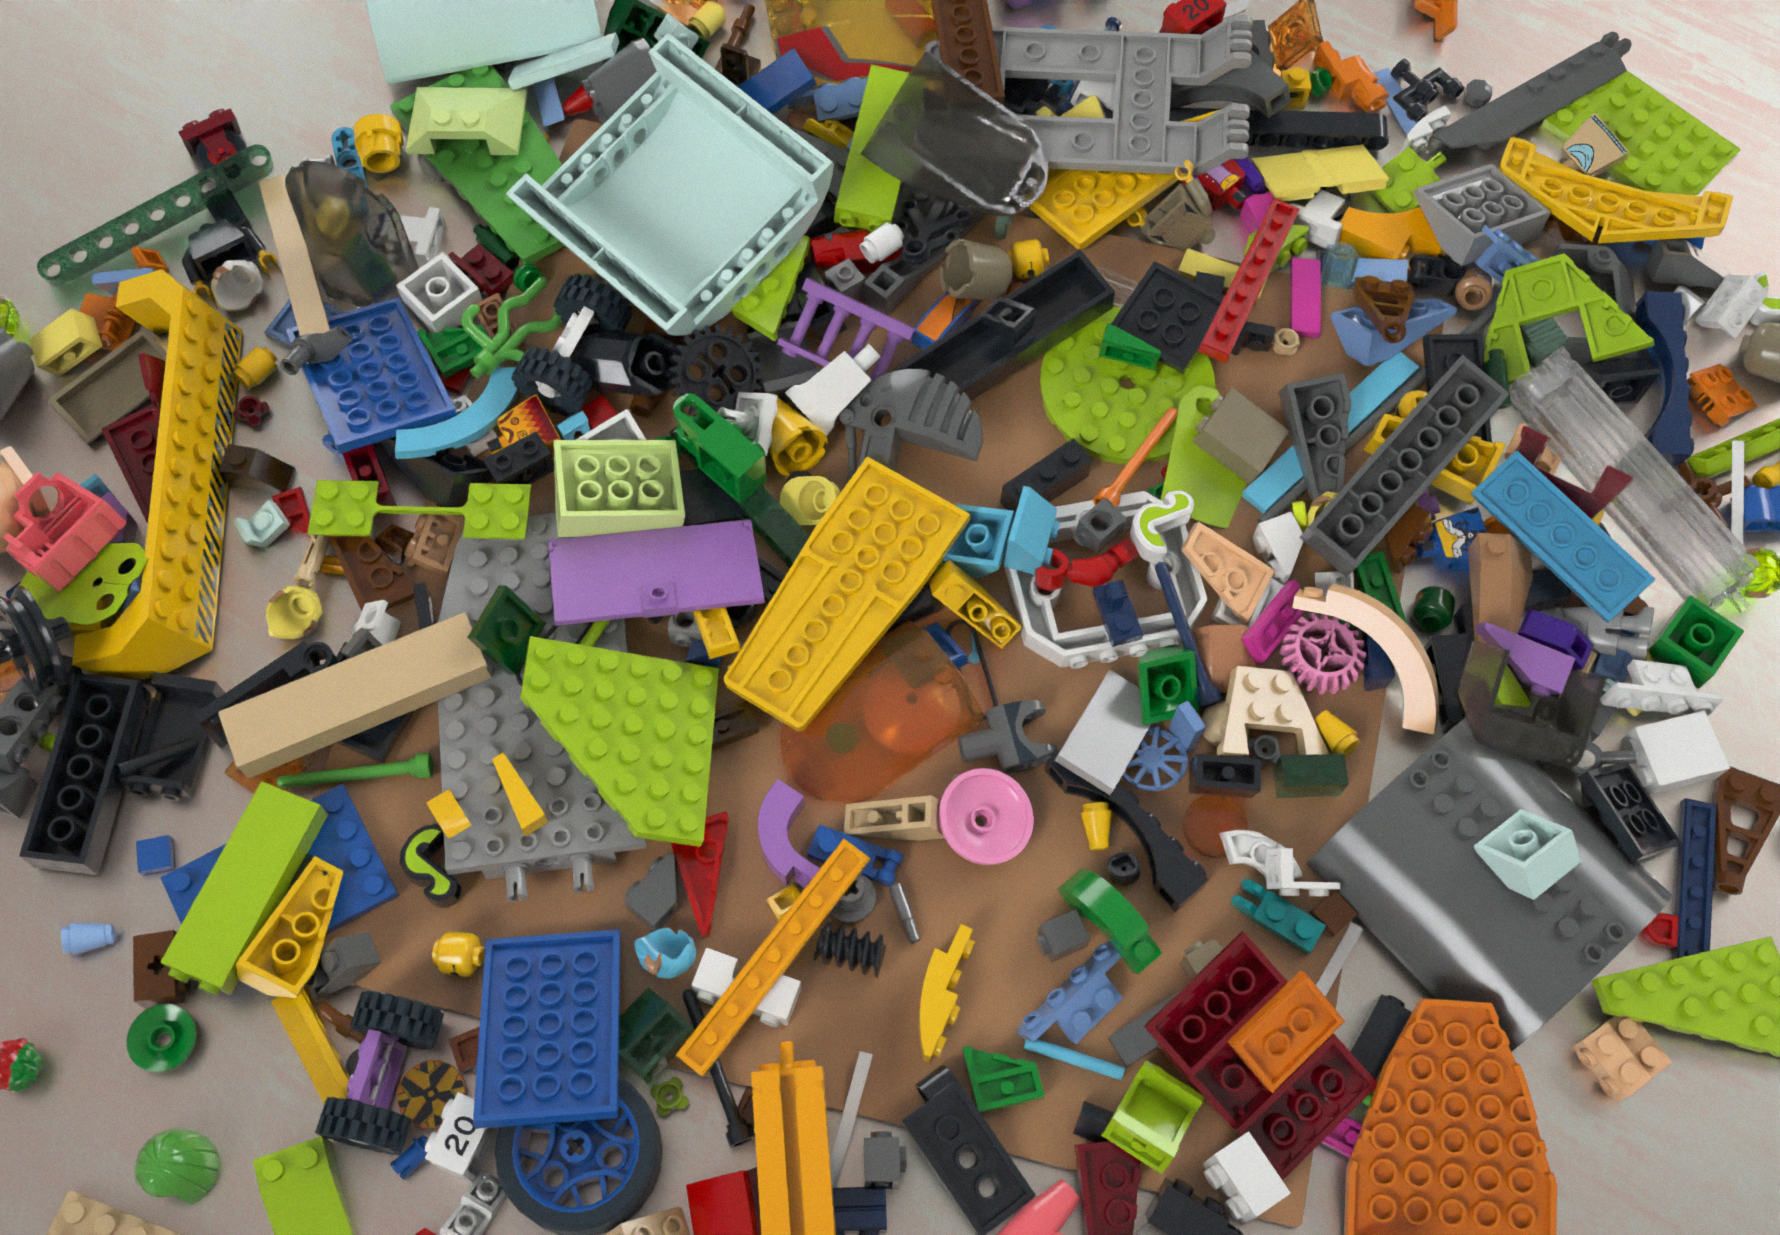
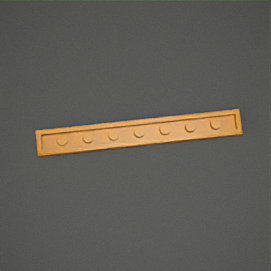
(773, 958)

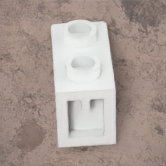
(1280, 872)

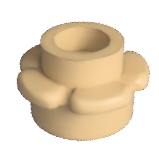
(1288, 336)

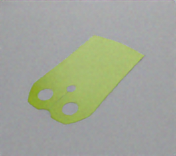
(1197, 473)
(79, 599)

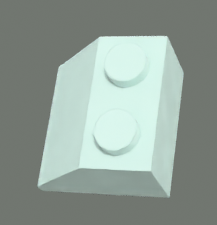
(1529, 853)

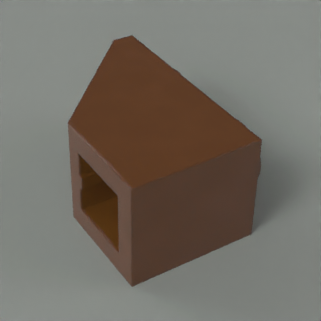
(1407, 535)

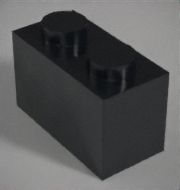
(1225, 776)

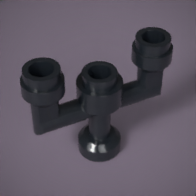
(1422, 89)

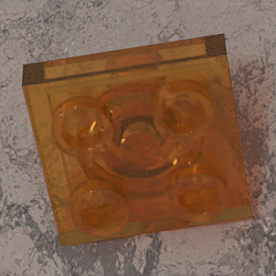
(1295, 34)

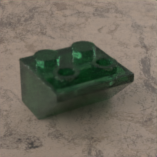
(651, 1035)

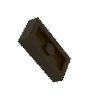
(733, 725)

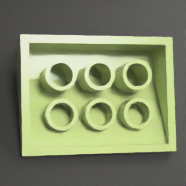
(616, 486)

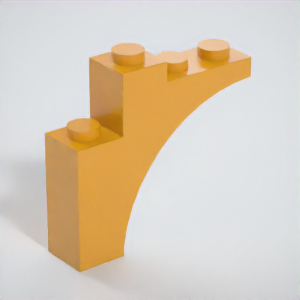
(1389, 234)

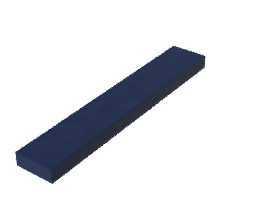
(1695, 877)

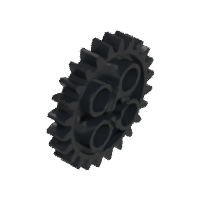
(734, 357)

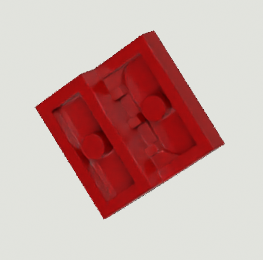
(722, 1205)

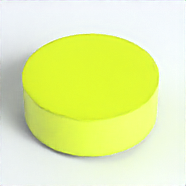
(1299, 514)

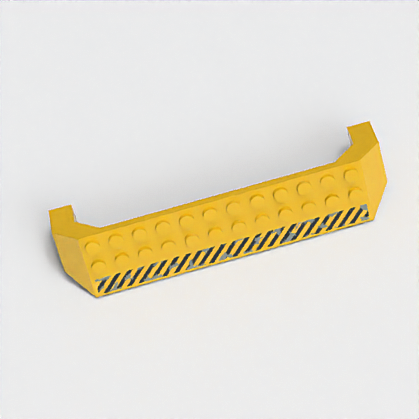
(178, 596)

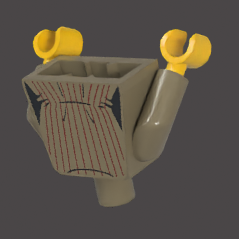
(1180, 217)

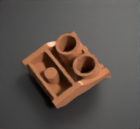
(1222, 651)

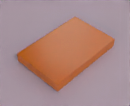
(1286, 1031)

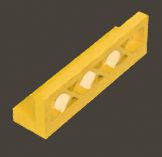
(313, 1045)

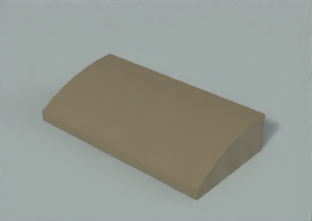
(107, 388)

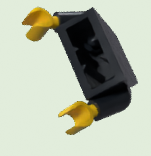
(218, 244)

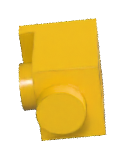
(1299, 82)

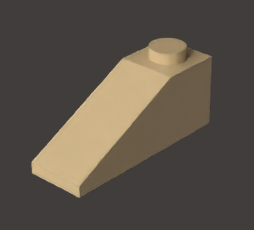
(894, 819)

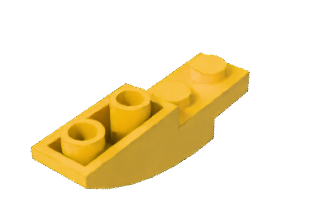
(937, 1003)

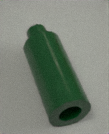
(496, 246)
(1497, 369)

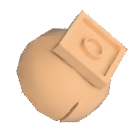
(12, 477)

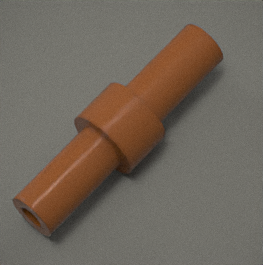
(341, 1021)

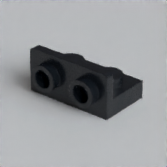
(521, 461)

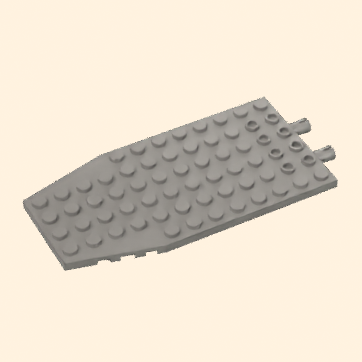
(494, 721)

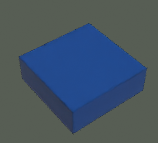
(155, 855)

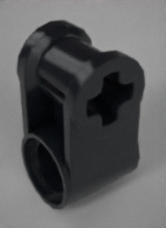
(1436, 276)

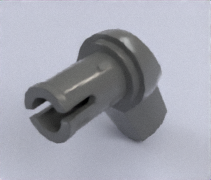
(315, 348)

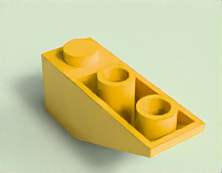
(973, 604)

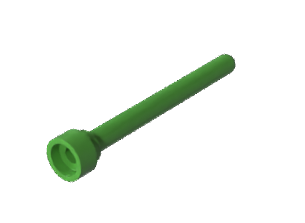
(419, 766)

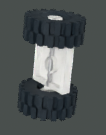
(586, 309)

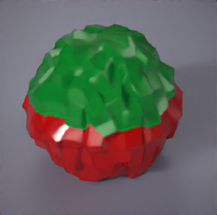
(18, 1064)

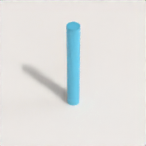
(1075, 1058)

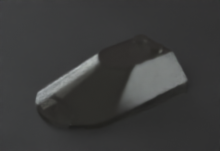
(349, 234)

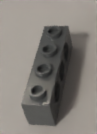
(28, 717)

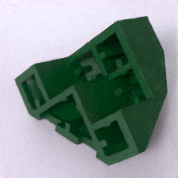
(641, 20)

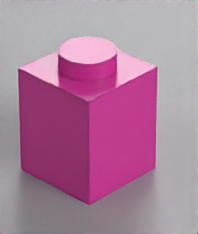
(1255, 210)

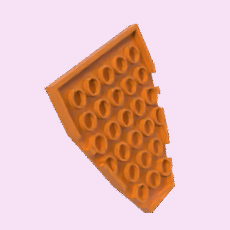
(1450, 1135)

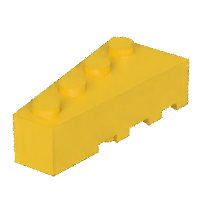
(1462, 473)

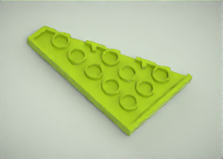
(1713, 994)

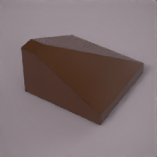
(394, 542)

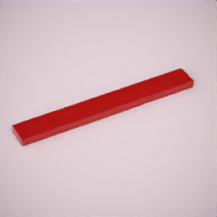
(1248, 281)

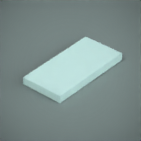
(563, 61)

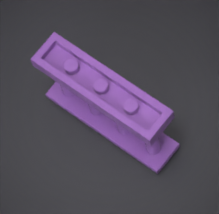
(843, 307)

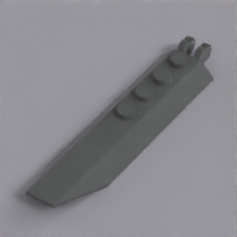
(1539, 96)

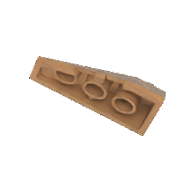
(1499, 580)

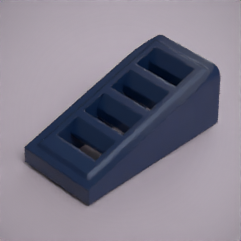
(1377, 665)

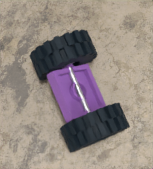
(389, 1026)

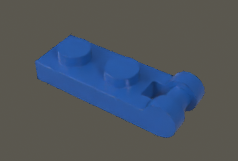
(827, 840)

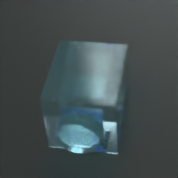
(1339, 265)

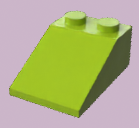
(304, 1190)

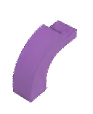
(775, 818)

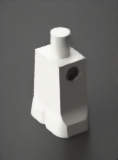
(833, 388)

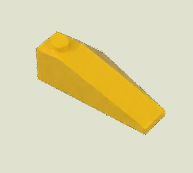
(292, 938)

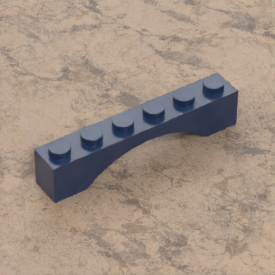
(1662, 319)

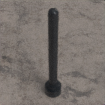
(738, 1130)

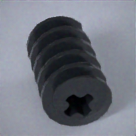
(850, 948)

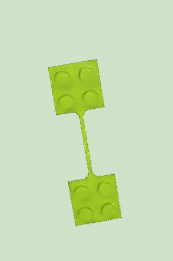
(350, 507)

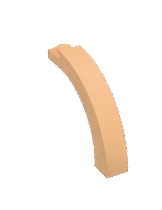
(1394, 637)

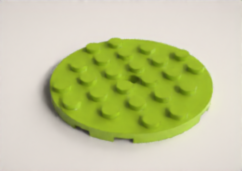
(1092, 407)

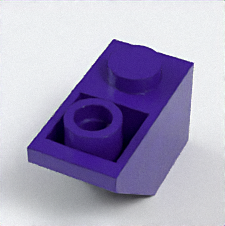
(1557, 635)

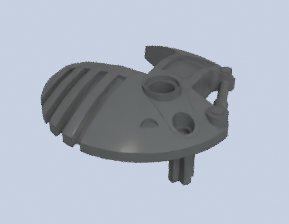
(922, 414)

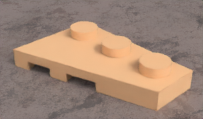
(1228, 569)

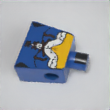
(1452, 539)

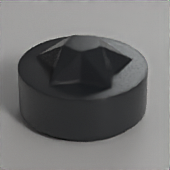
(1123, 869)

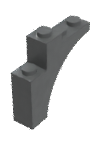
(1254, 86)

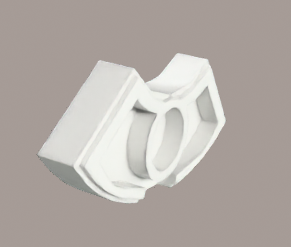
(1250, 849)

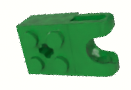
(720, 448)

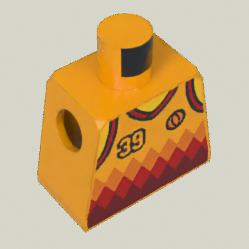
(522, 421)

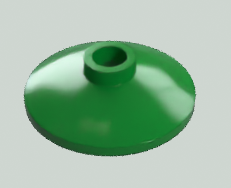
(148, 1030)

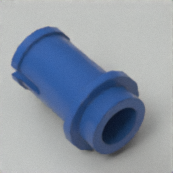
(411, 1157)

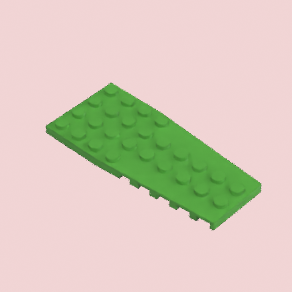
(487, 178)

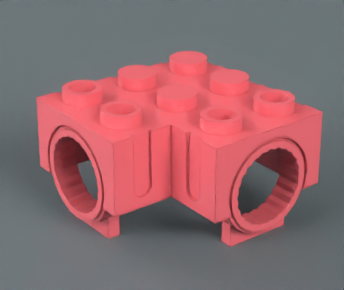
(65, 539)

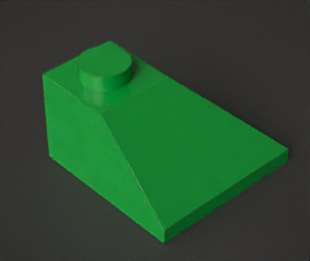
(1166, 682)

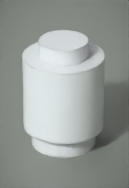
(882, 242)

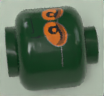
(1433, 608)

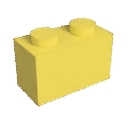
(65, 342)

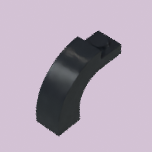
(1253, 335)

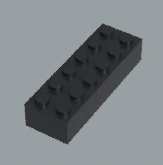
(82, 776)

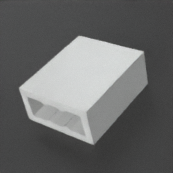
(1676, 752)

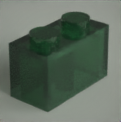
(1310, 775)

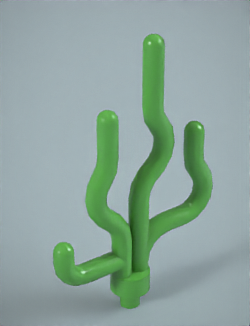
(497, 349)

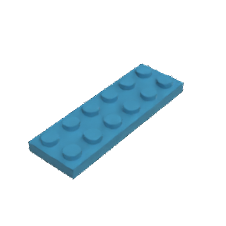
(1562, 537)

